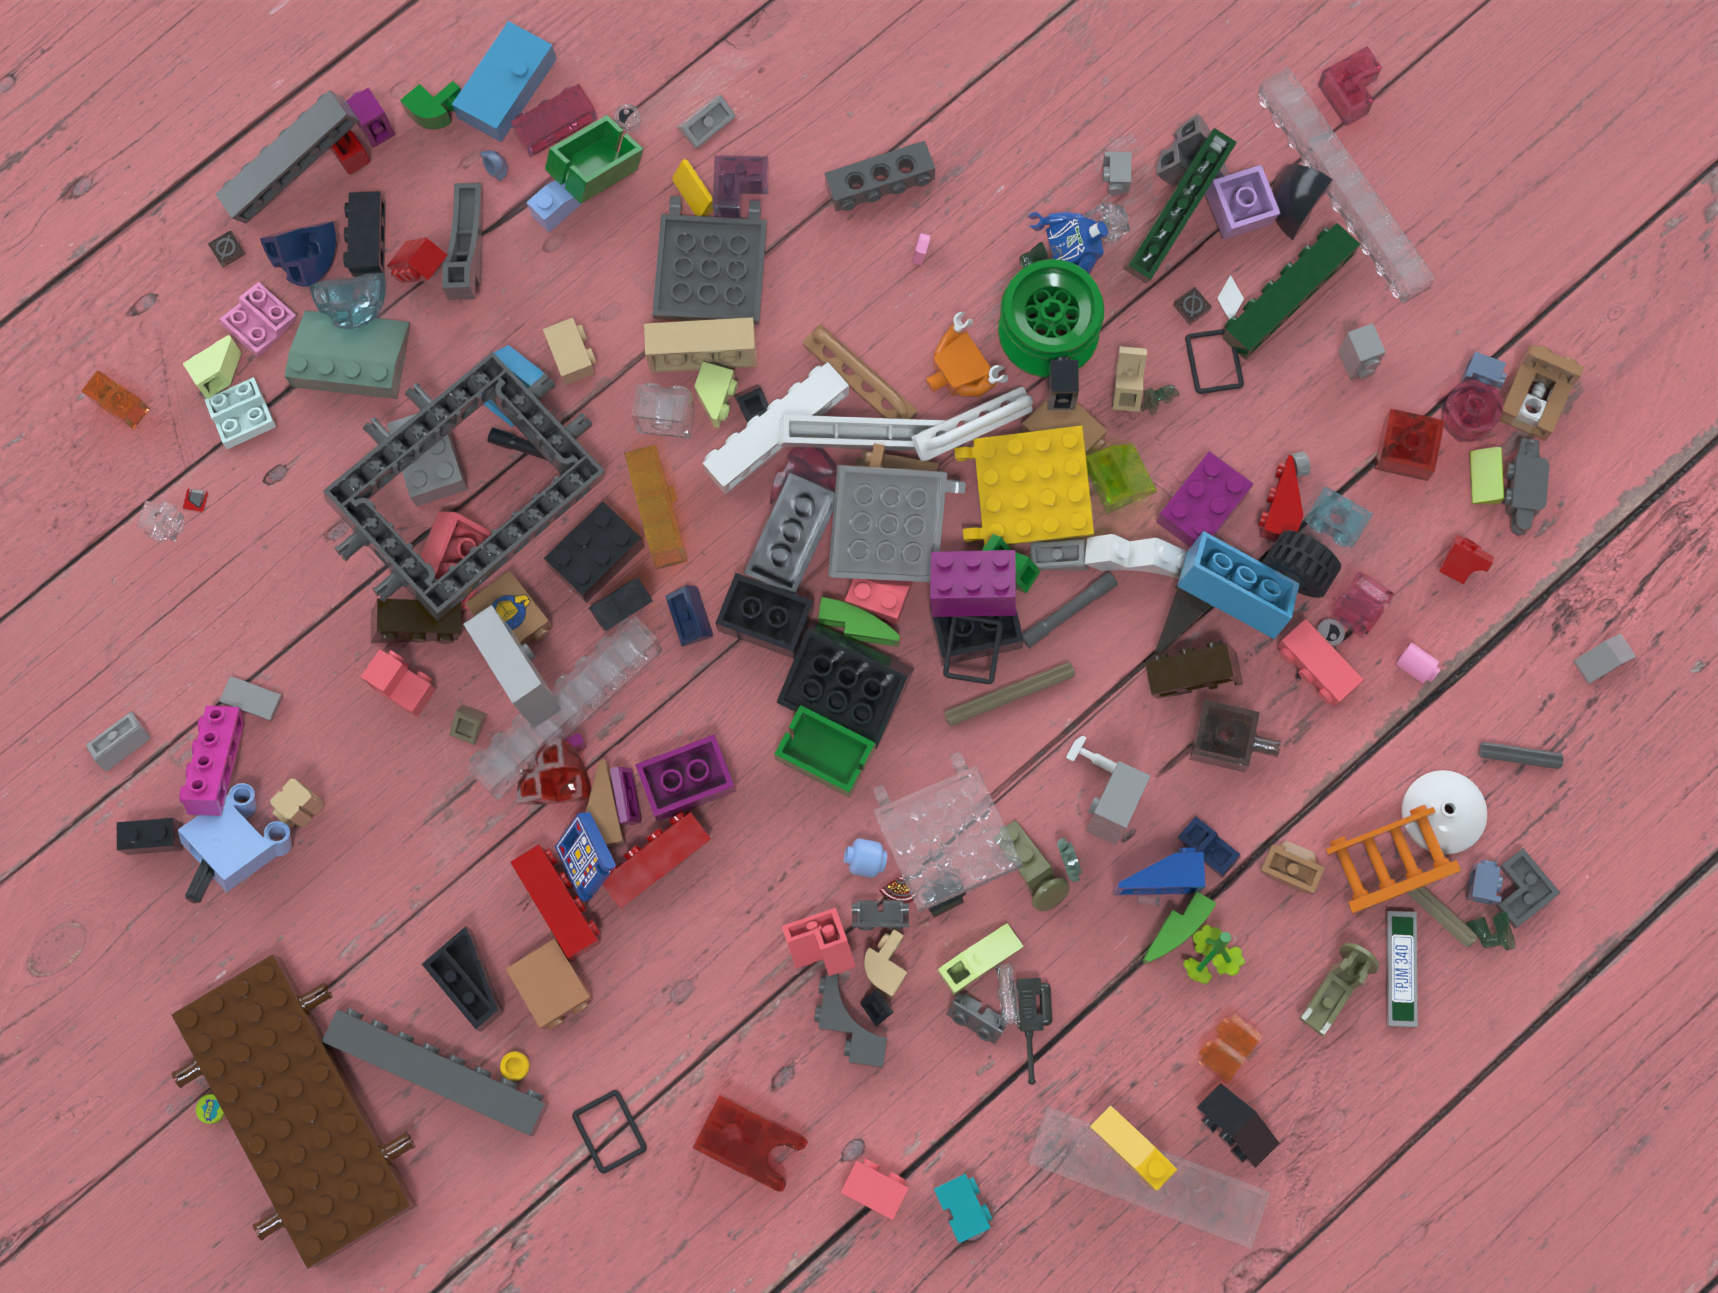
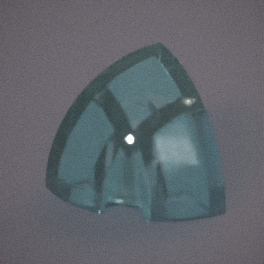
(350, 301)

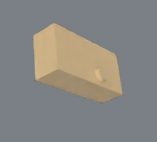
(690, 343)

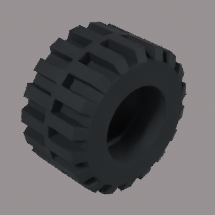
(1304, 562)

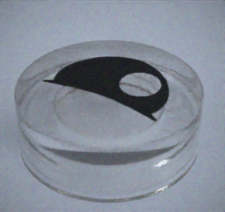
(627, 117)

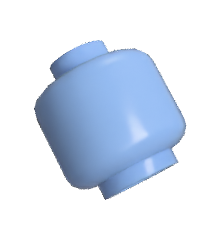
(865, 858)

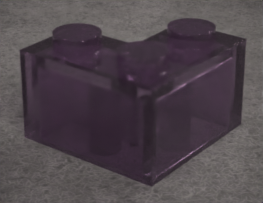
(736, 177)

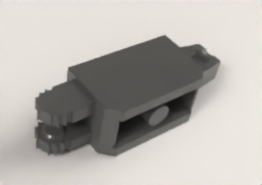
(1526, 486)

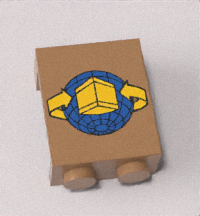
(514, 607)

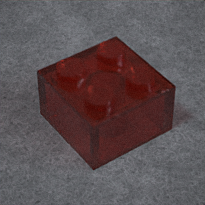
(1409, 444)

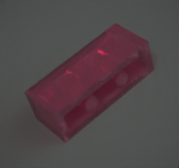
(554, 120)

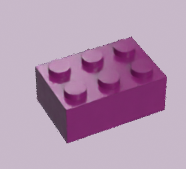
(1204, 500)
(973, 583)
(685, 778)

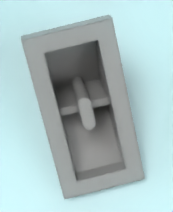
(1604, 658)

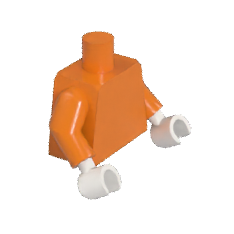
(961, 364)

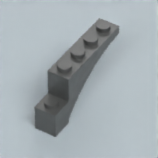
(463, 259)

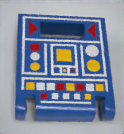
(587, 858)

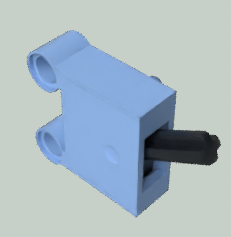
(230, 845)

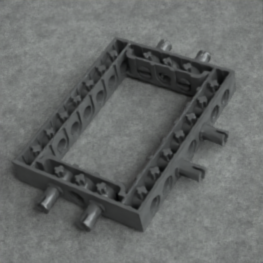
(438, 417)

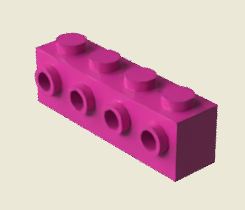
(212, 760)

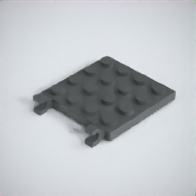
(709, 266)

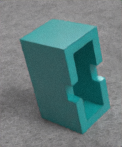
(967, 1214)

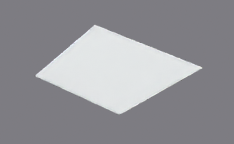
(1230, 298)

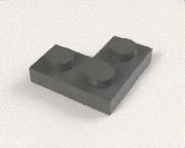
(1532, 886)

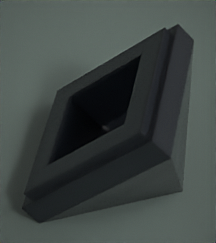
(877, 1007)

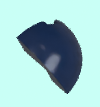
(302, 252)

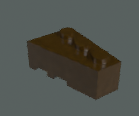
(411, 622)
(1193, 670)

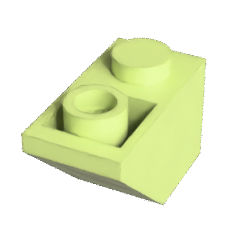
(214, 367)
(713, 389)

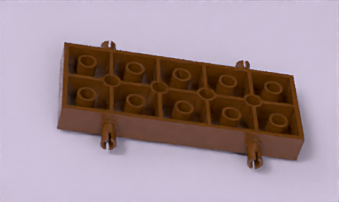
(293, 1111)

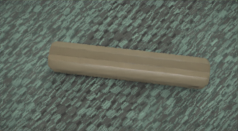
(1444, 916)

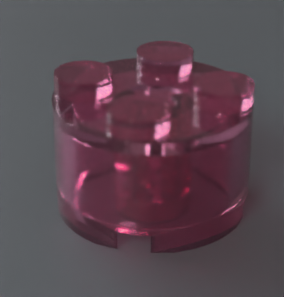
(1469, 397)
(1362, 605)

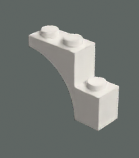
(1144, 555)

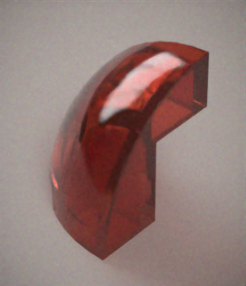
(554, 776)

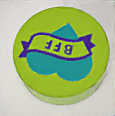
(209, 1110)

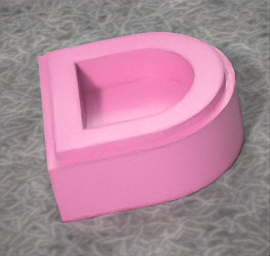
(921, 248)

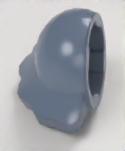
(494, 164)

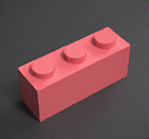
(1319, 663)

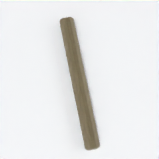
(1009, 694)

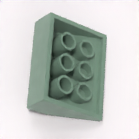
(348, 361)

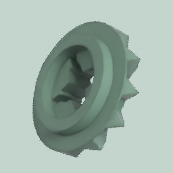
(1069, 859)

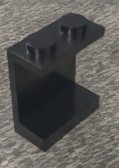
(620, 604)

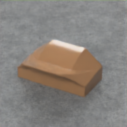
(1293, 867)

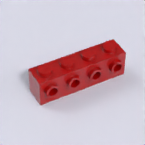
(655, 858)
(555, 901)

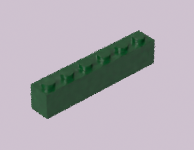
(1180, 205)
(1290, 291)

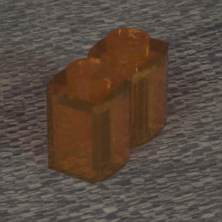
(1229, 1048)

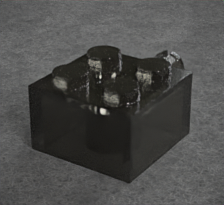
(1240, 729)

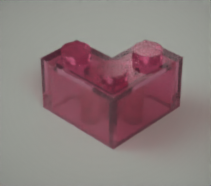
(1346, 83)

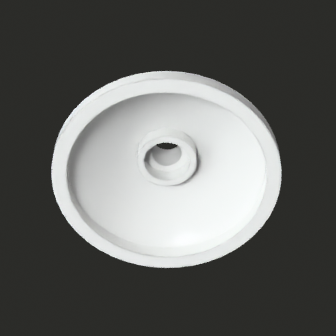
(1455, 830)

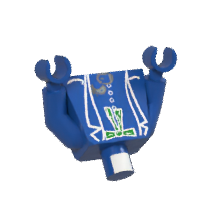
(1073, 237)

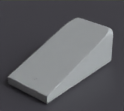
(1060, 555)

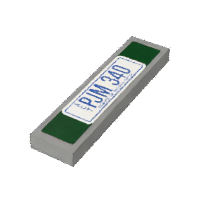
(1401, 969)

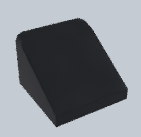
(751, 402)

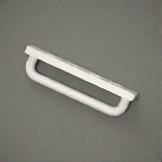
(930, 446)

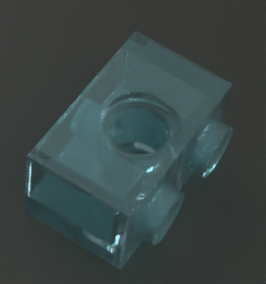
(1331, 503)

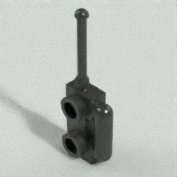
(1029, 1019)

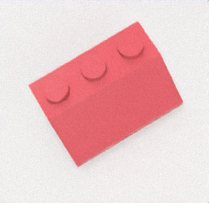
(450, 542)

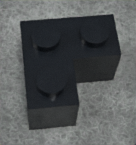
(1237, 1126)

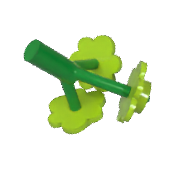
(1211, 942)

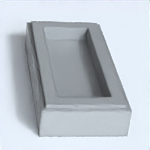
(251, 698)

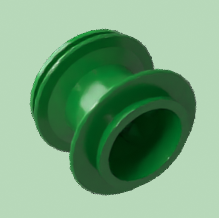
(1043, 289)

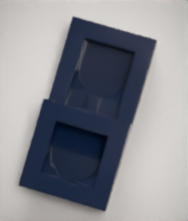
(1217, 853)

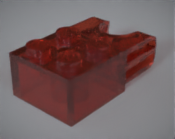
(750, 1151)

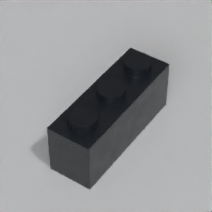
(365, 233)

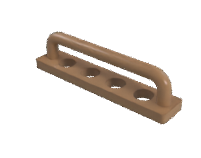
(823, 338)

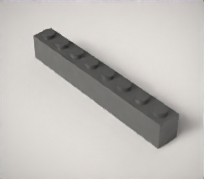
(435, 1072)

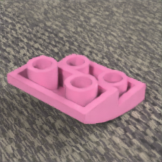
(258, 319)

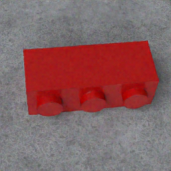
(416, 261)

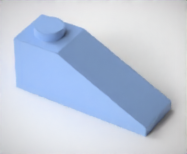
(552, 205)

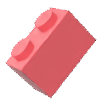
(875, 1189)

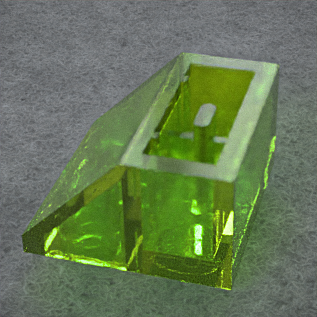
(1119, 476)

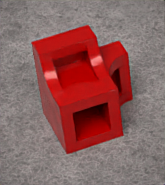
(1464, 559)

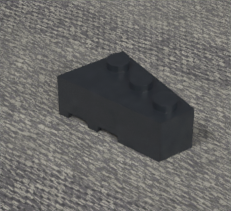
(465, 979)

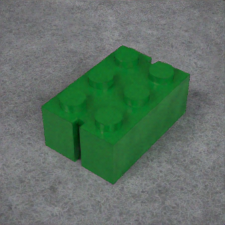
(590, 159)
(825, 751)

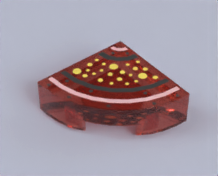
(896, 891)

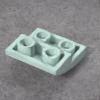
(240, 413)

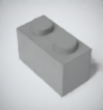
(1361, 352)

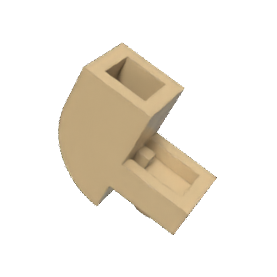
(1129, 379)
(880, 970)

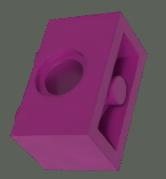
(372, 117)

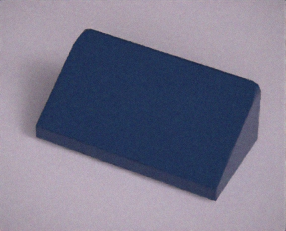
(689, 615)

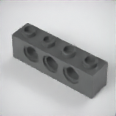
(888, 165)

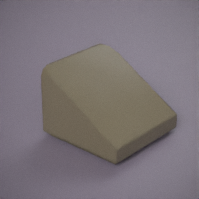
(467, 724)

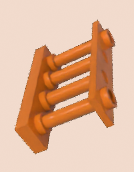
(1415, 877)

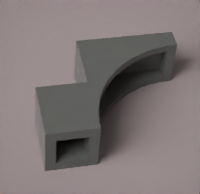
(832, 1016)

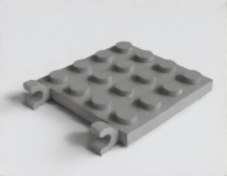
(887, 522)

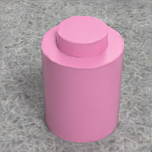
(1418, 664)

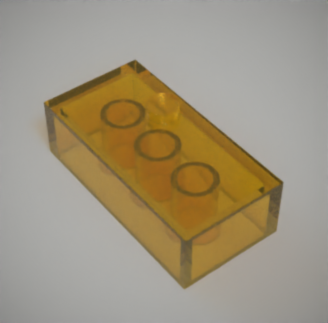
(656, 506)

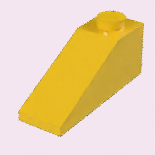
(1133, 1148)

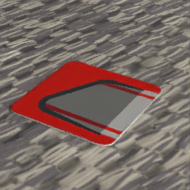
(195, 500)

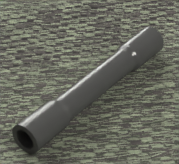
(1093, 592)

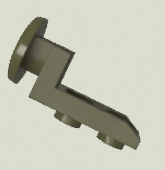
(1037, 872)
(1338, 986)

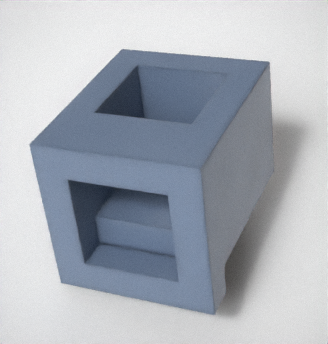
(1486, 370)
(1484, 883)

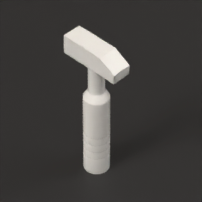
(1096, 759)

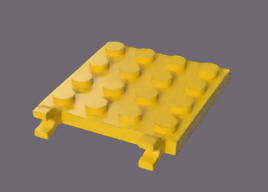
(1031, 486)

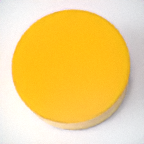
(515, 1066)

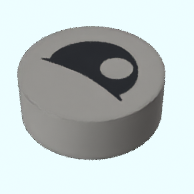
(1331, 631)

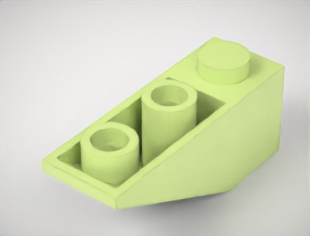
(979, 959)

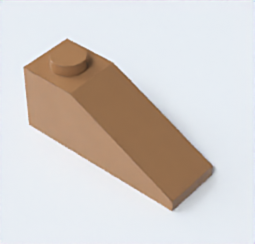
(603, 807)

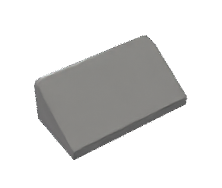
(706, 121)
(118, 741)

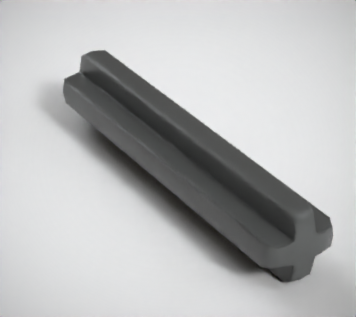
(1520, 755)

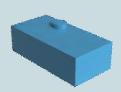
(504, 81)
(1238, 585)

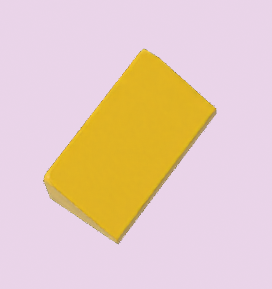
(693, 189)

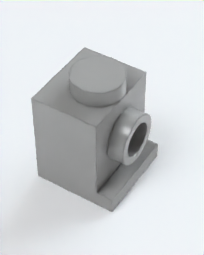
(1117, 172)

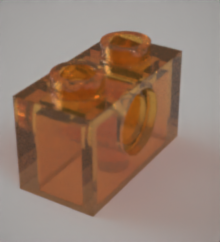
(115, 399)

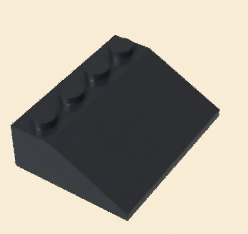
(845, 682)

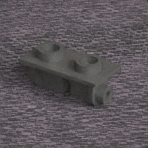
(890, 917)
(965, 1013)

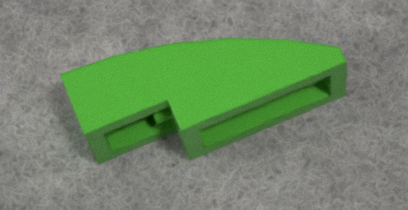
(857, 623)
(1179, 927)

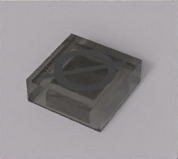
(226, 249)
(1192, 306)

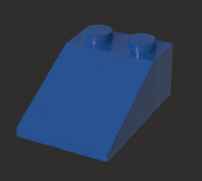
(1175, 874)

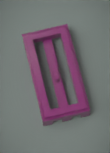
(625, 795)

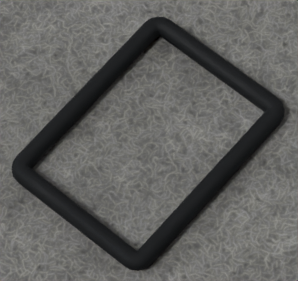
(1193, 366)
(995, 651)
(601, 1169)

